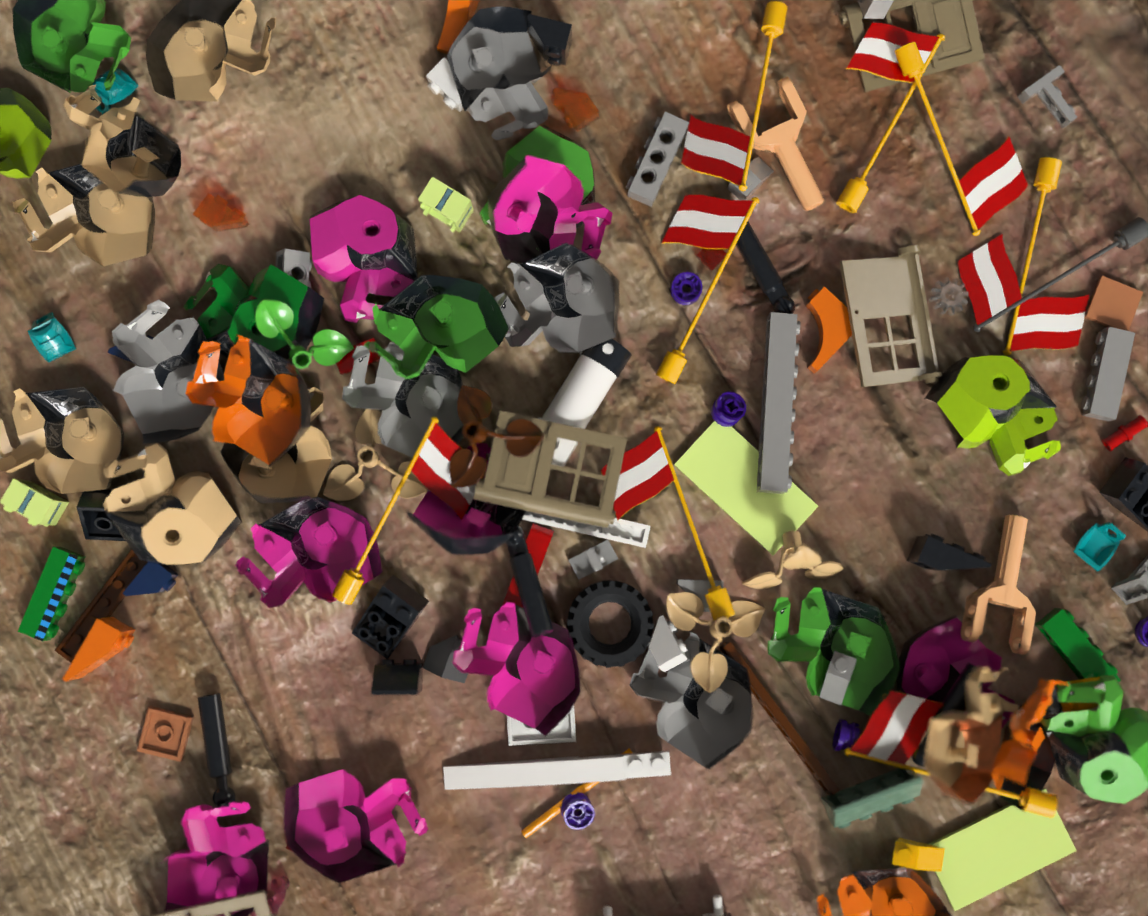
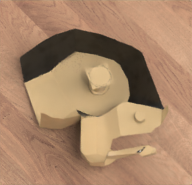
(196, 42)
(295, 475)

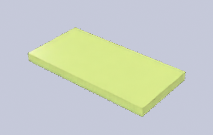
(727, 472)
(998, 852)

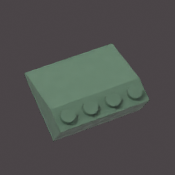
(872, 796)

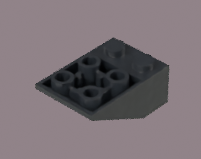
(1129, 490)
(933, 554)
(390, 616)

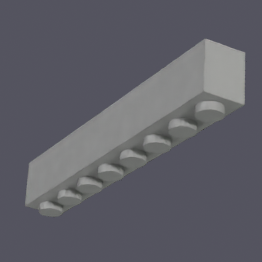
(777, 403)

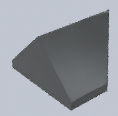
(440, 660)

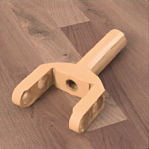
(782, 141)
(1003, 591)

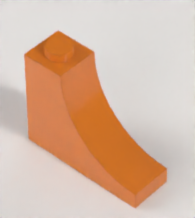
(457, 16)
(832, 323)

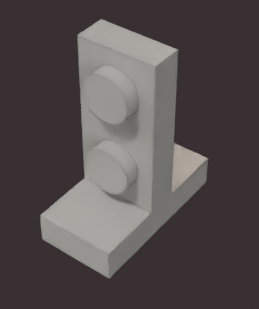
(1051, 97)
(593, 559)
(1135, 586)

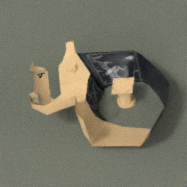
(119, 148)
(103, 222)
(66, 438)
(167, 517)

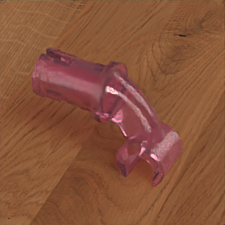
(280, 892)

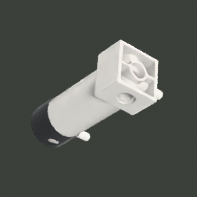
(585, 391)

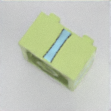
(445, 204)
(33, 502)

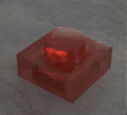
(711, 257)

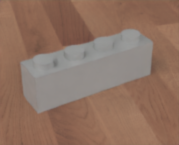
(1108, 374)

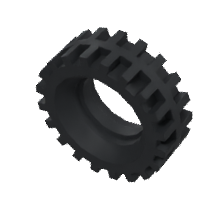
(610, 654)

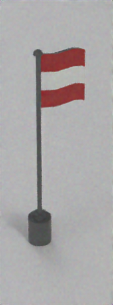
(995, 285)

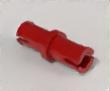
(1125, 433)

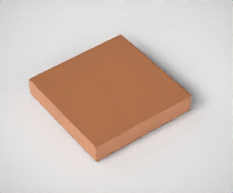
(1113, 304)
(165, 733)

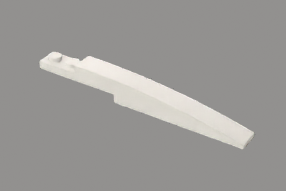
(620, 531)
(557, 771)

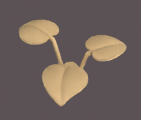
(345, 483)
(798, 557)
(685, 611)

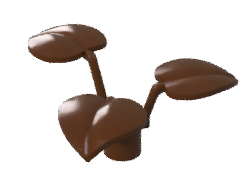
(472, 407)

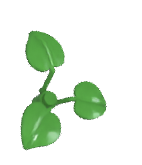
(328, 347)

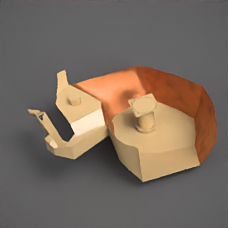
(967, 743)

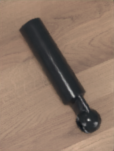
(764, 271)
(528, 584)
(953, 701)
(216, 747)

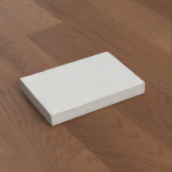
(525, 735)

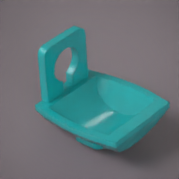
(121, 88)
(50, 338)
(1098, 545)

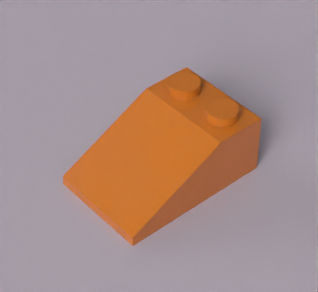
(103, 642)

